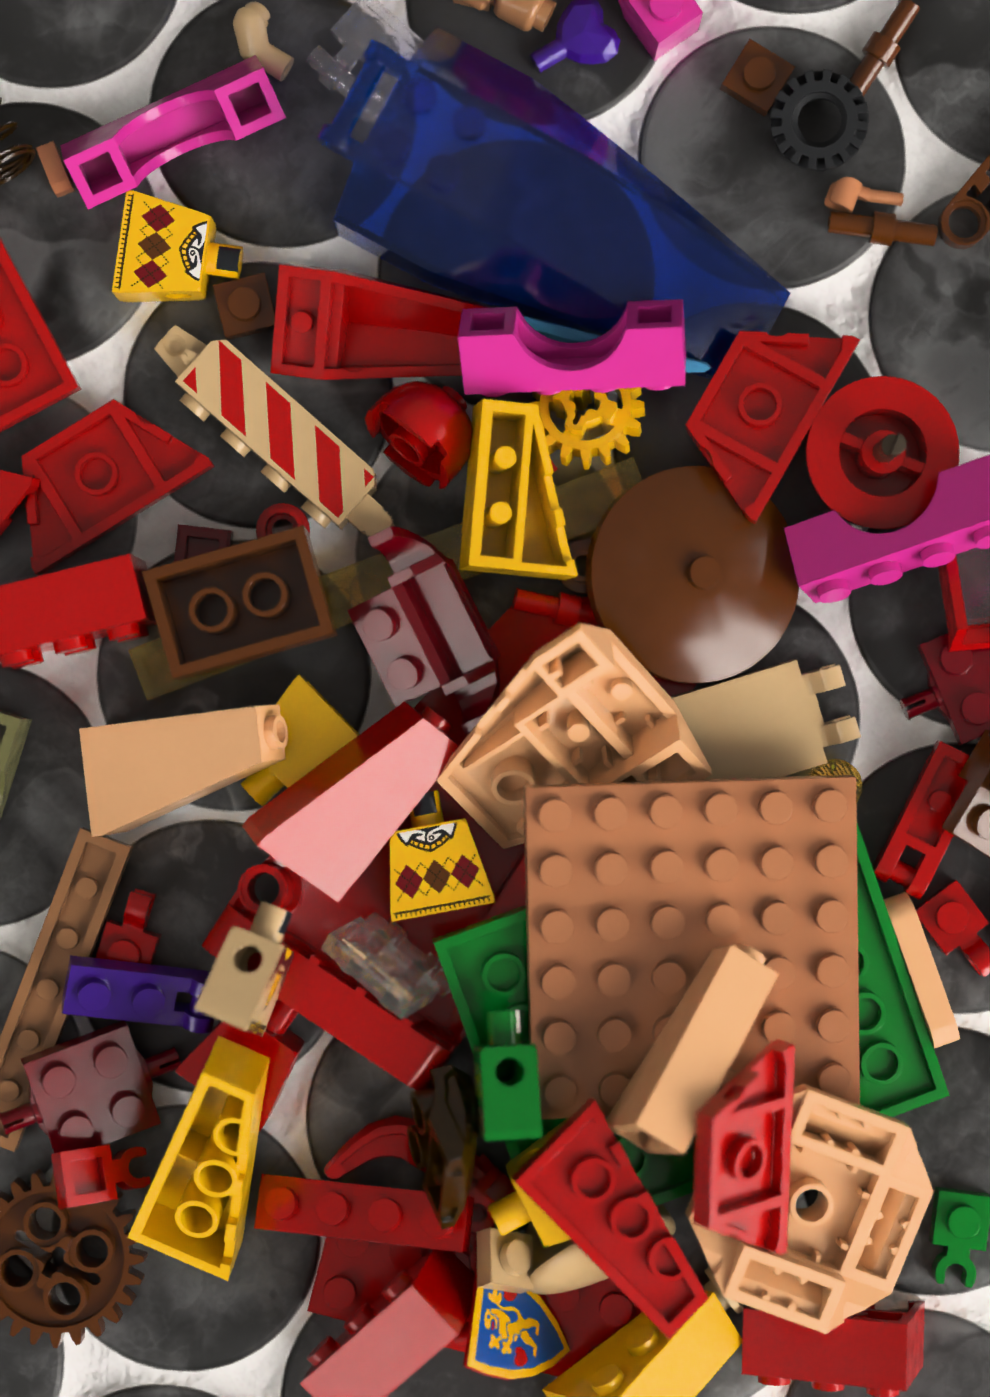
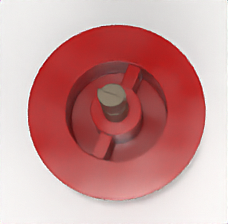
(880, 451)

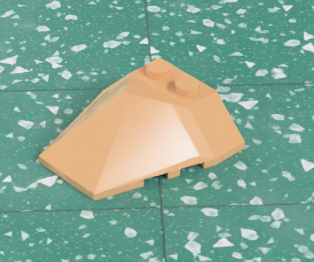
(570, 718)

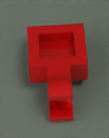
(953, 922)
(130, 939)

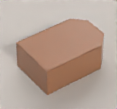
(55, 169)

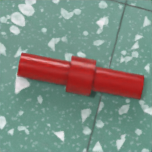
(563, 609)

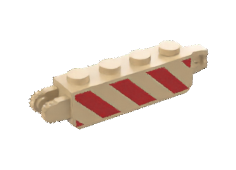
(277, 430)

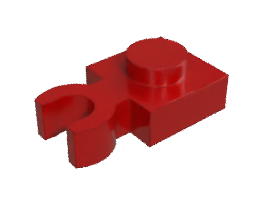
(92, 1175)

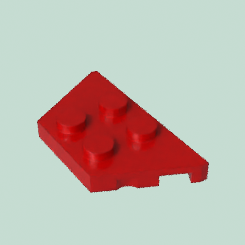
(764, 408)
(101, 478)
(747, 1152)

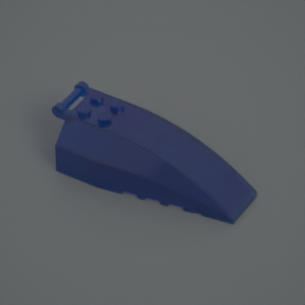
(529, 205)

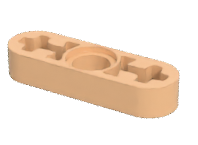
(922, 970)

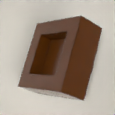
(757, 77)
(245, 306)

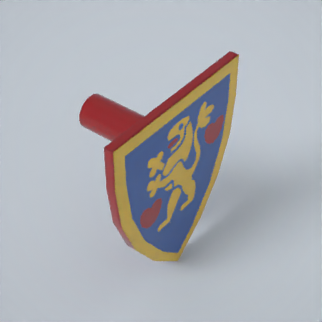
(510, 1335)

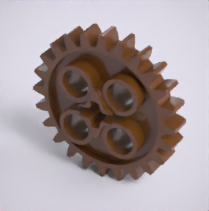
(34, 1300)

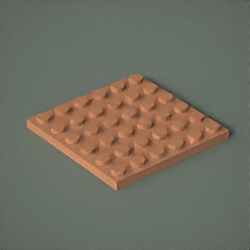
(653, 876)

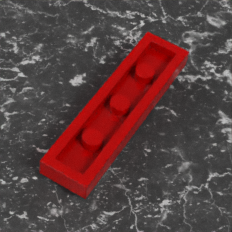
(357, 1213)

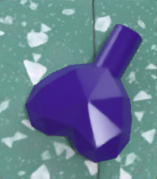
(579, 37)

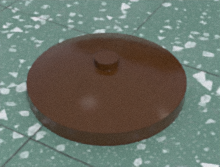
(691, 577)

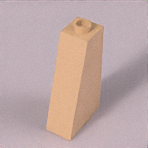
(165, 763)
(693, 1051)

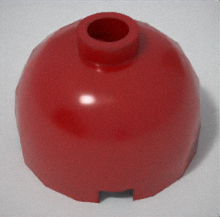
(424, 430)

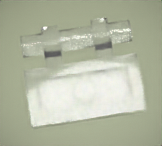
(353, 30)
(387, 964)

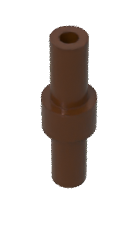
(884, 46)
(882, 228)

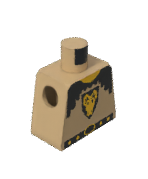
(245, 996)

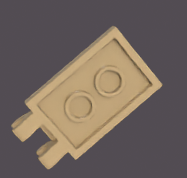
(765, 721)

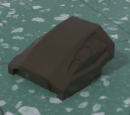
(445, 1140)

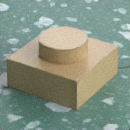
(504, 1261)

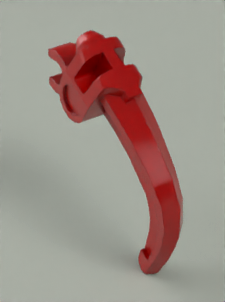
(390, 1139)

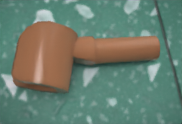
(845, 192)

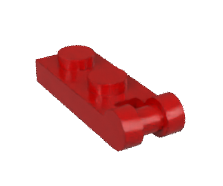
(922, 820)

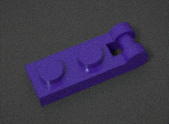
(134, 992)

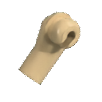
(252, 40)

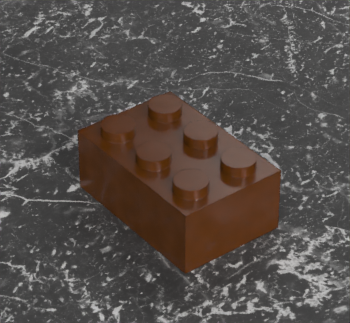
(239, 603)

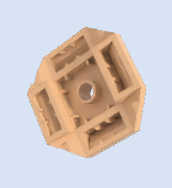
(855, 1234)

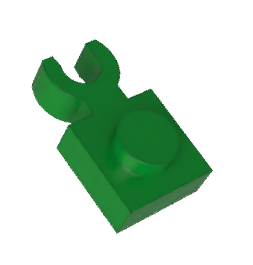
(959, 1224)

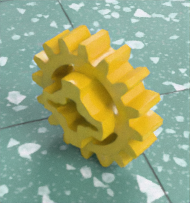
(605, 420)

